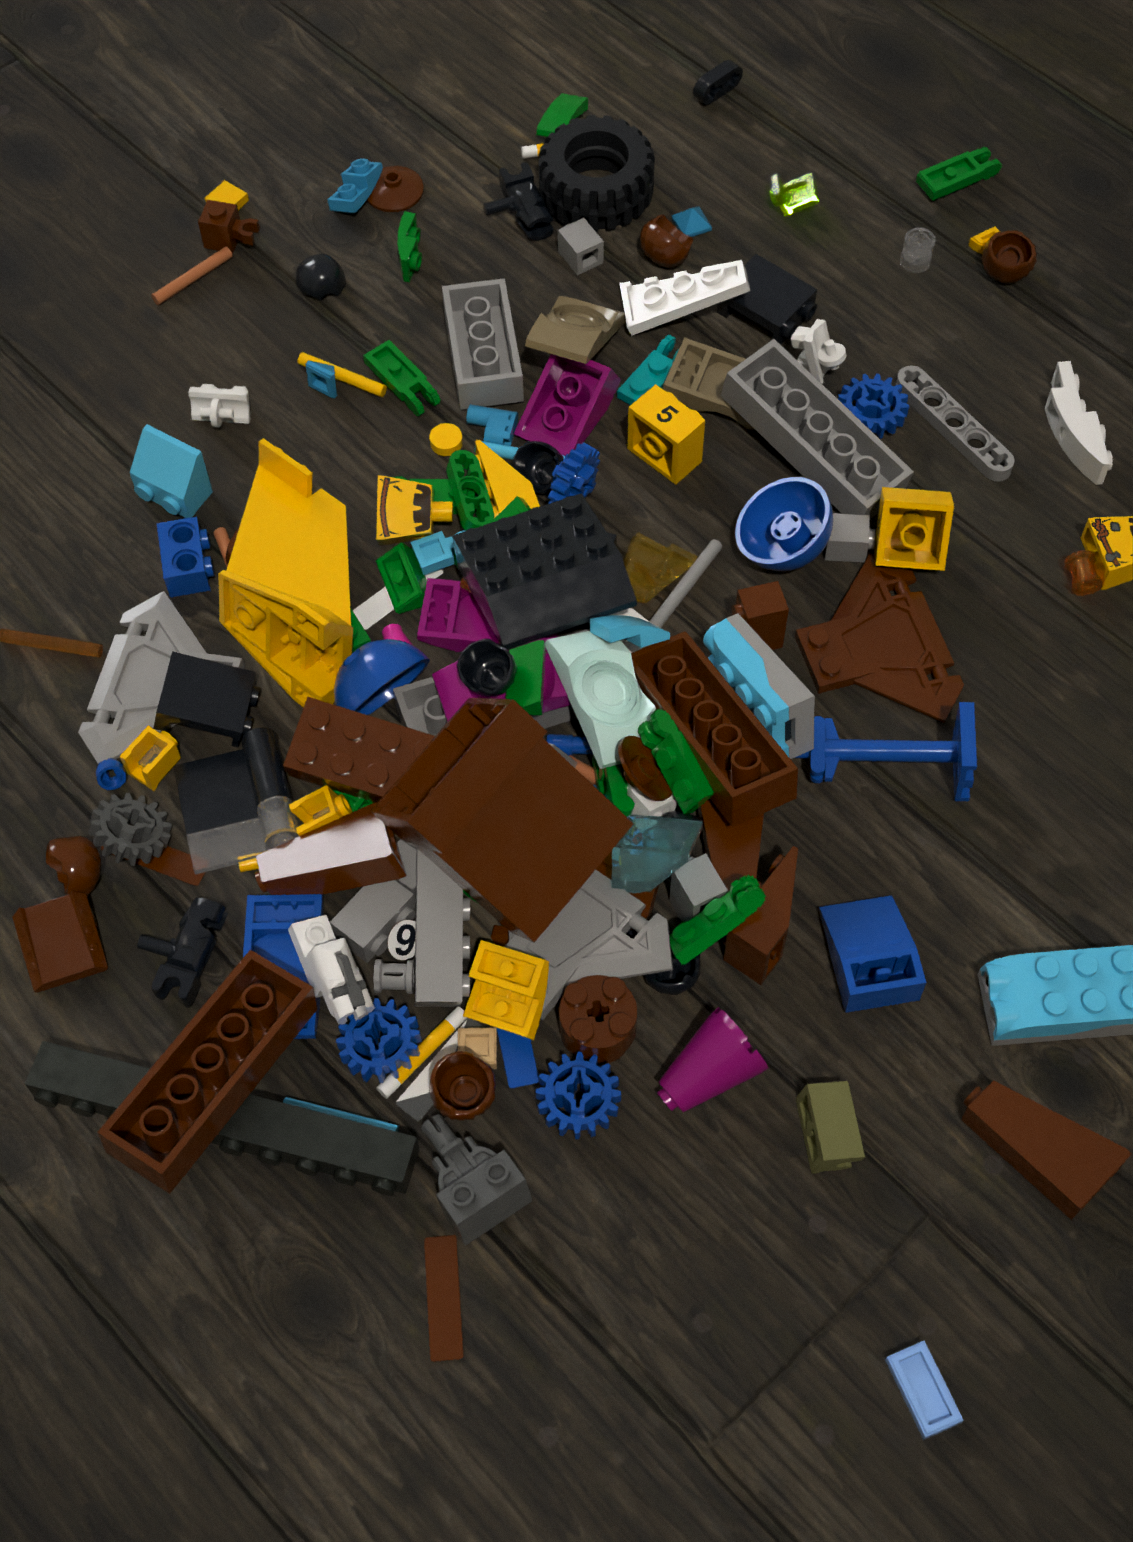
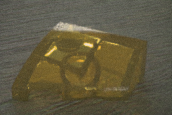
(654, 566)

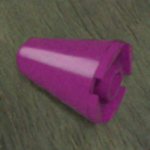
(710, 1064)

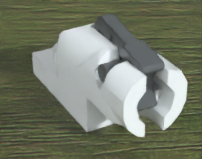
(331, 969)

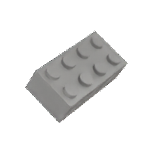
(483, 343)

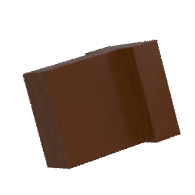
(503, 814)

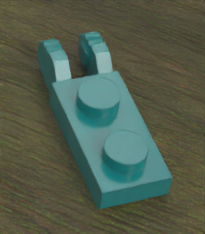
(650, 372)

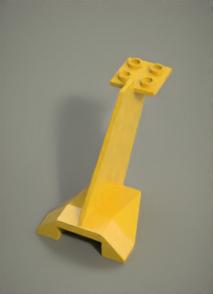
(290, 579)

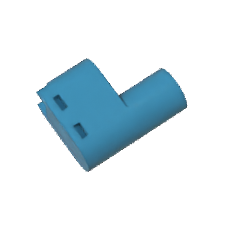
(499, 423)

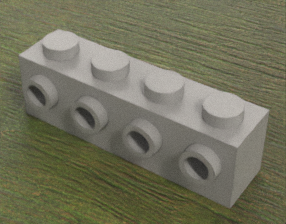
(439, 938)

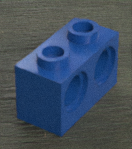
(183, 549)

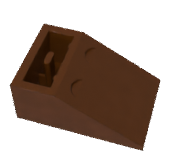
(760, 940)

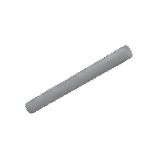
(686, 583)

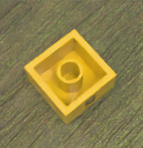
(665, 433)
(913, 528)

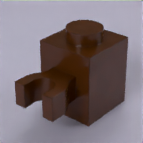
(222, 226)

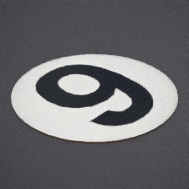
(402, 940)

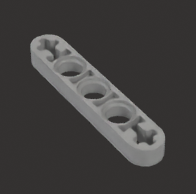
(960, 435)

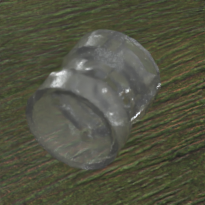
(917, 249)

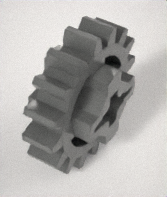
(129, 829)

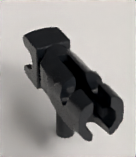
(523, 198)
(187, 952)

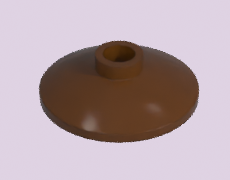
(396, 189)
(642, 769)

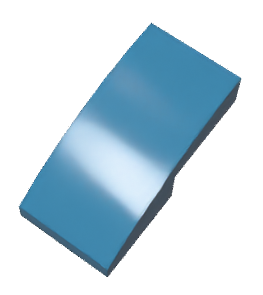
(357, 186)

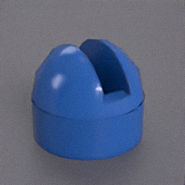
(103, 776)

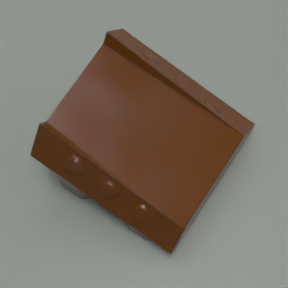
(59, 941)

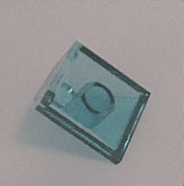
(652, 851)

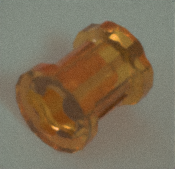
(1083, 572)

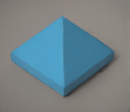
(692, 222)
(321, 378)

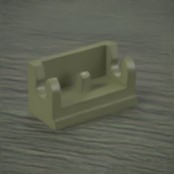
(829, 1126)

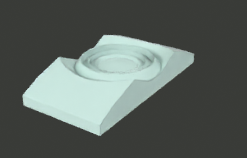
(601, 691)

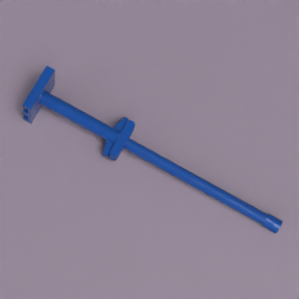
(830, 750)

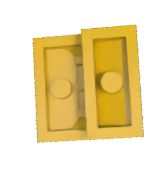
(507, 989)

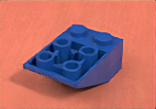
(872, 954)

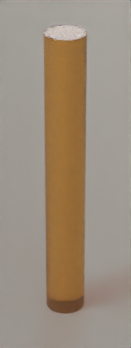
(51, 643)

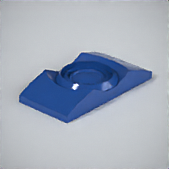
(268, 935)

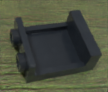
(774, 299)
(207, 697)

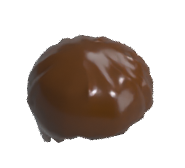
(664, 242)
(1009, 256)
(75, 862)
(462, 1086)

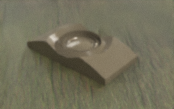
(574, 329)
(700, 376)

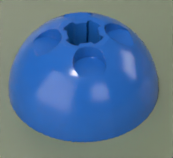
(785, 524)
(372, 672)

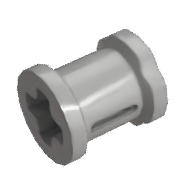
(394, 976)

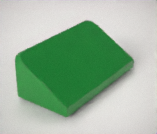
(402, 578)
(529, 678)

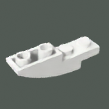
(1074, 428)

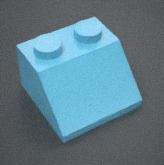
(170, 473)

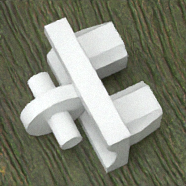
(819, 350)
(220, 405)

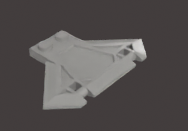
(136, 674)
(592, 939)

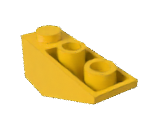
(503, 480)

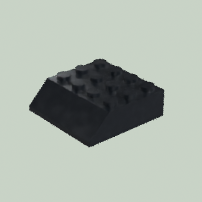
(543, 571)

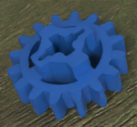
(874, 402)
(575, 473)
(394, 1045)
(562, 1093)

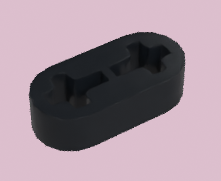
(717, 82)

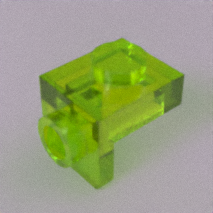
(794, 194)

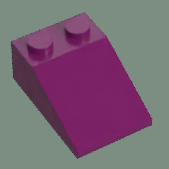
(567, 403)

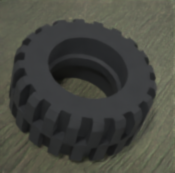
(596, 146)

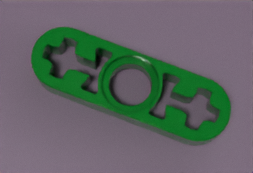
(474, 480)

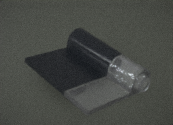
(236, 803)

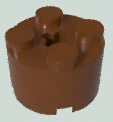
(598, 998)

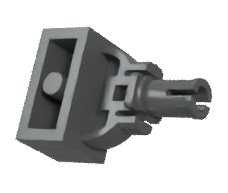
(475, 1186)

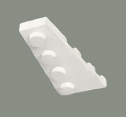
(672, 298)

